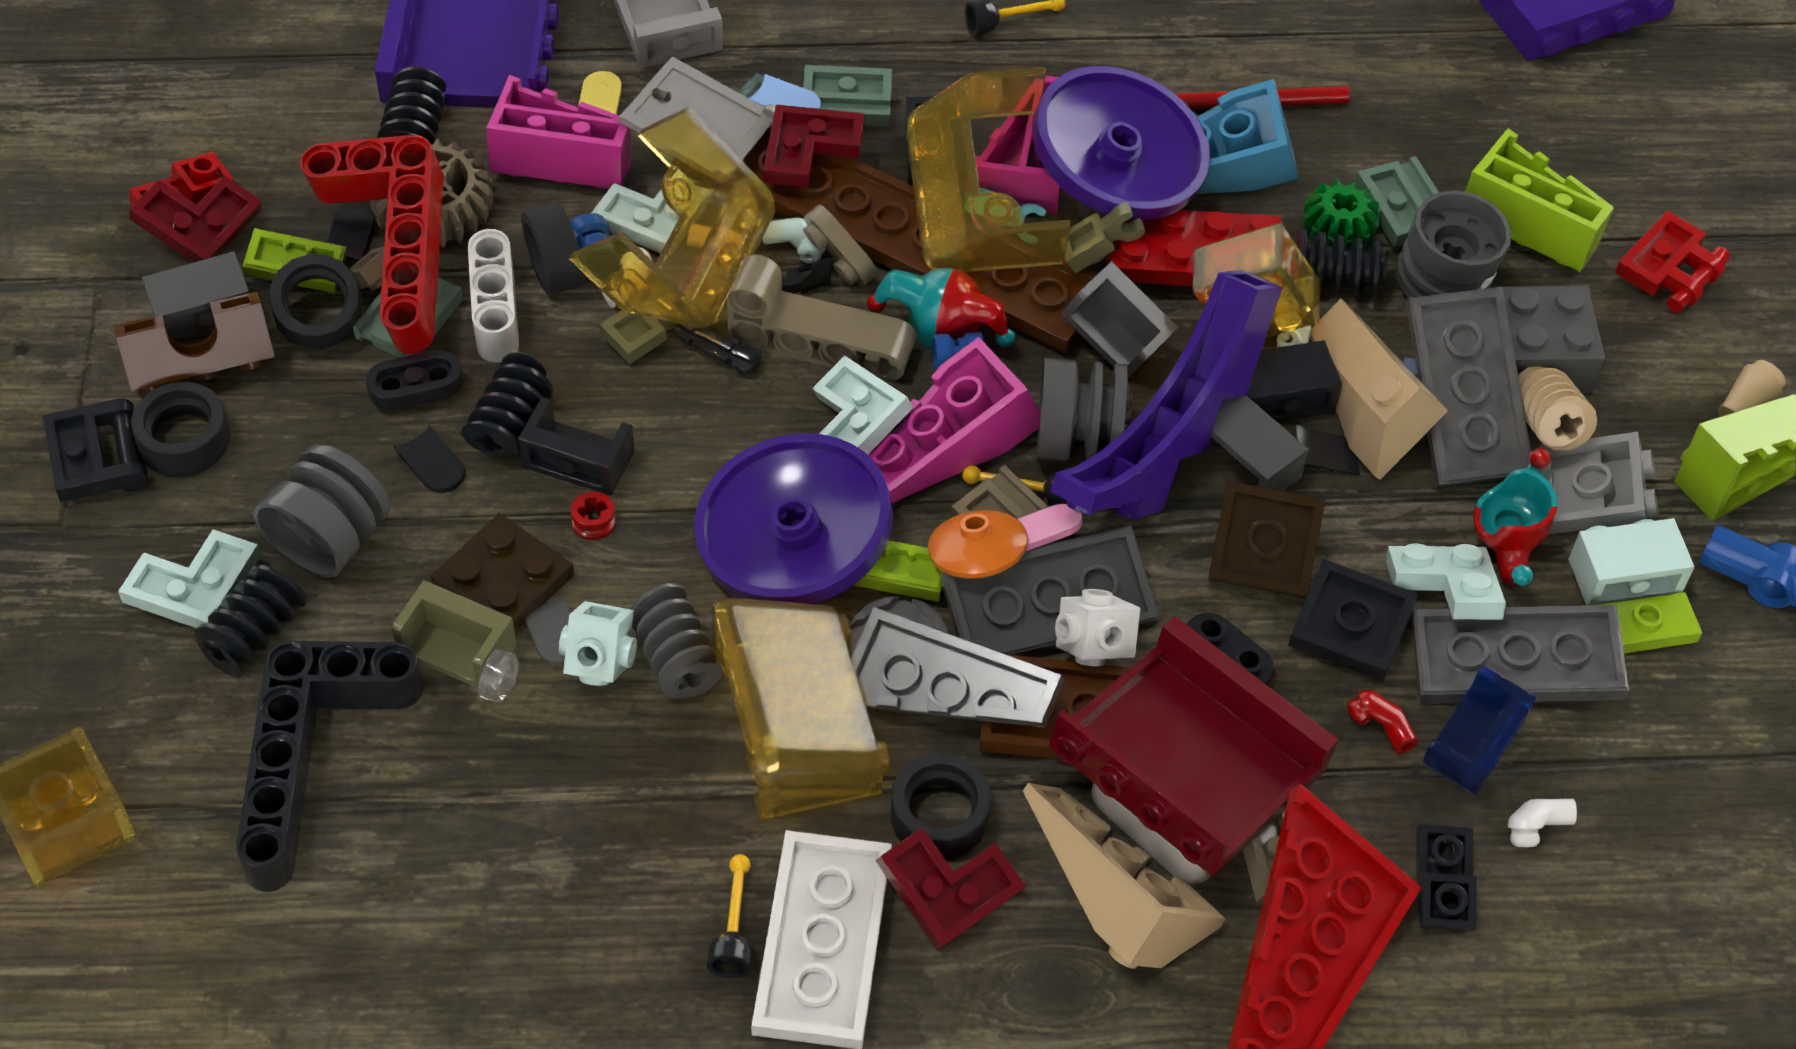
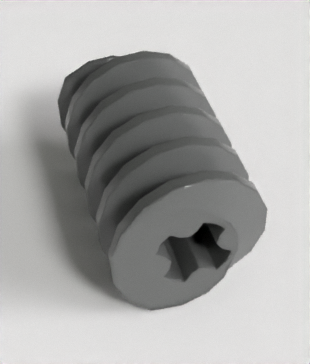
(674, 642)

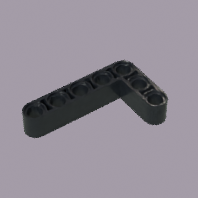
(292, 739)

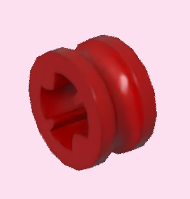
(597, 528)

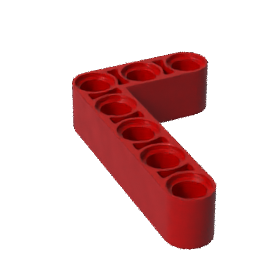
(412, 181)

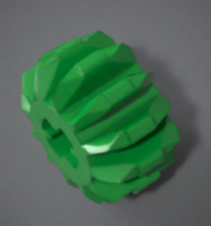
(1341, 211)

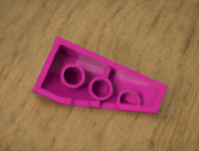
(961, 421)

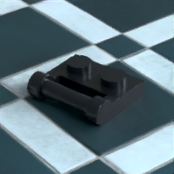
(78, 453)

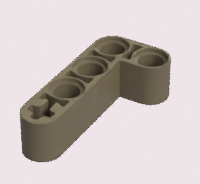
(812, 327)

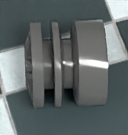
(1452, 245)
(1080, 410)
(322, 510)

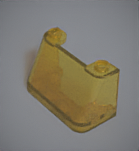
(797, 704)

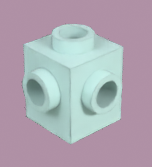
(598, 643)

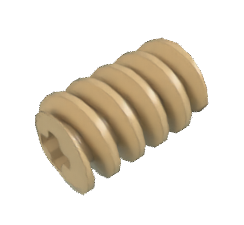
(1556, 408)

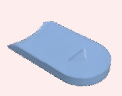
(783, 93)

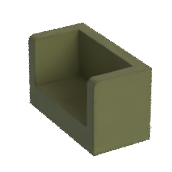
(452, 632)

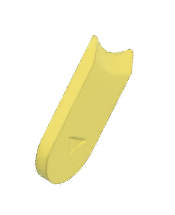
(602, 91)

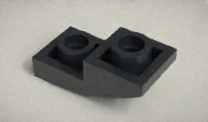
(1446, 877)

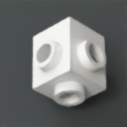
(1097, 627)

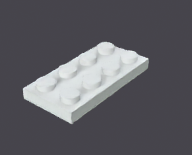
(821, 941)

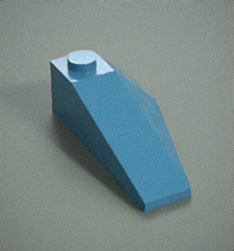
(1247, 141)

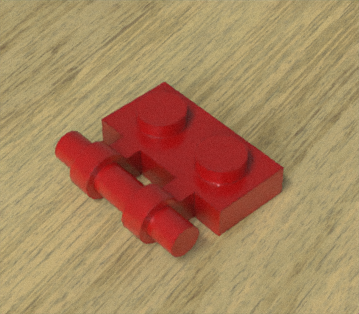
(1660, 255)

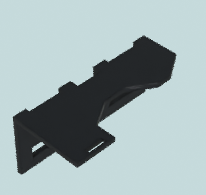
(819, 276)

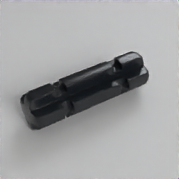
(720, 347)

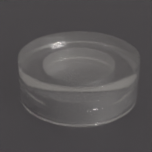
(498, 675)

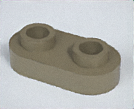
(826, 232)

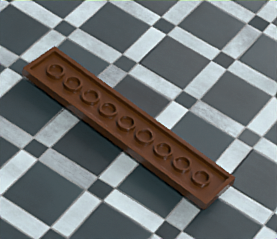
(884, 223)

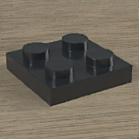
(1353, 620)

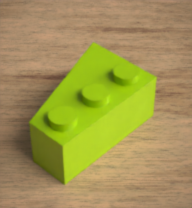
(1539, 205)
(1740, 456)

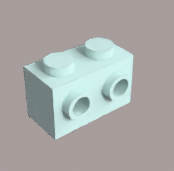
(1630, 561)

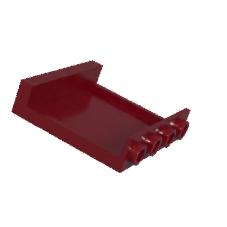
(1194, 747)

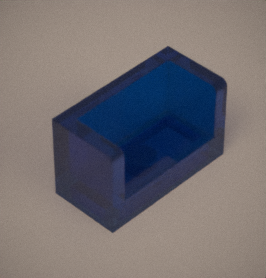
(1479, 729)

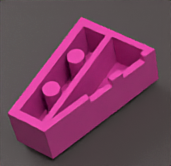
(555, 140)
(1013, 164)

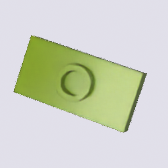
(273, 250)
(905, 571)
(1657, 622)

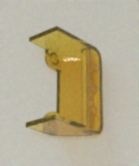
(954, 219)
(719, 224)

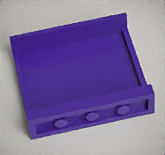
(469, 45)

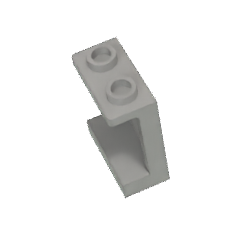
(670, 29)

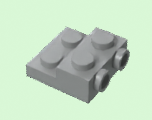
(1602, 483)

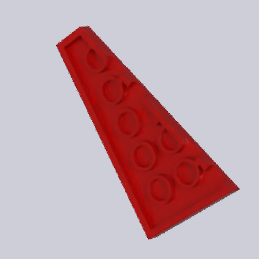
(1318, 930)

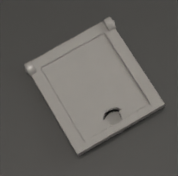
(728, 113)

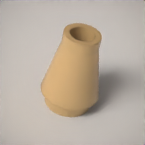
(1754, 386)

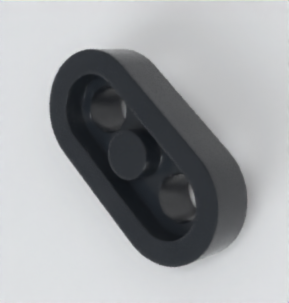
(414, 379)
(1234, 644)

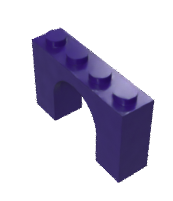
(1550, 26)

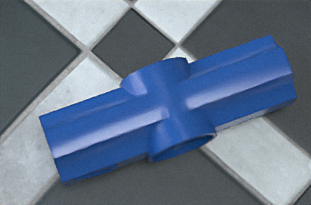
(1765, 569)

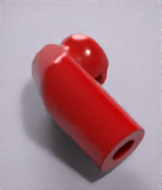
(1386, 713)

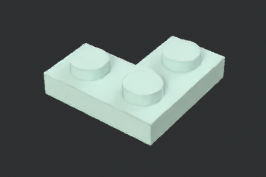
(638, 216)
(864, 403)
(1459, 571)
(191, 591)

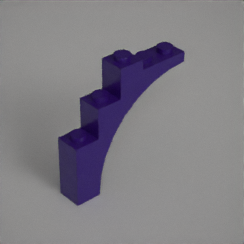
(1216, 365)

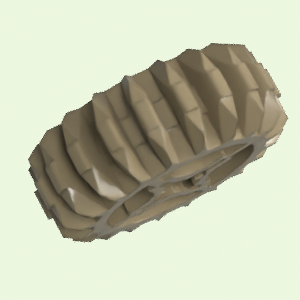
(462, 212)

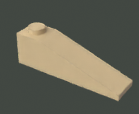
(1380, 399)
(1126, 902)

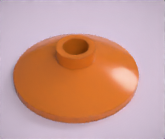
(978, 544)

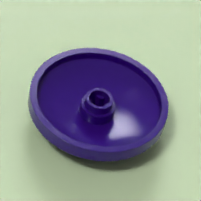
(1120, 140)
(794, 519)

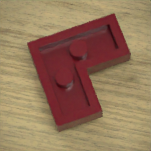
(805, 131)
(195, 229)
(946, 899)

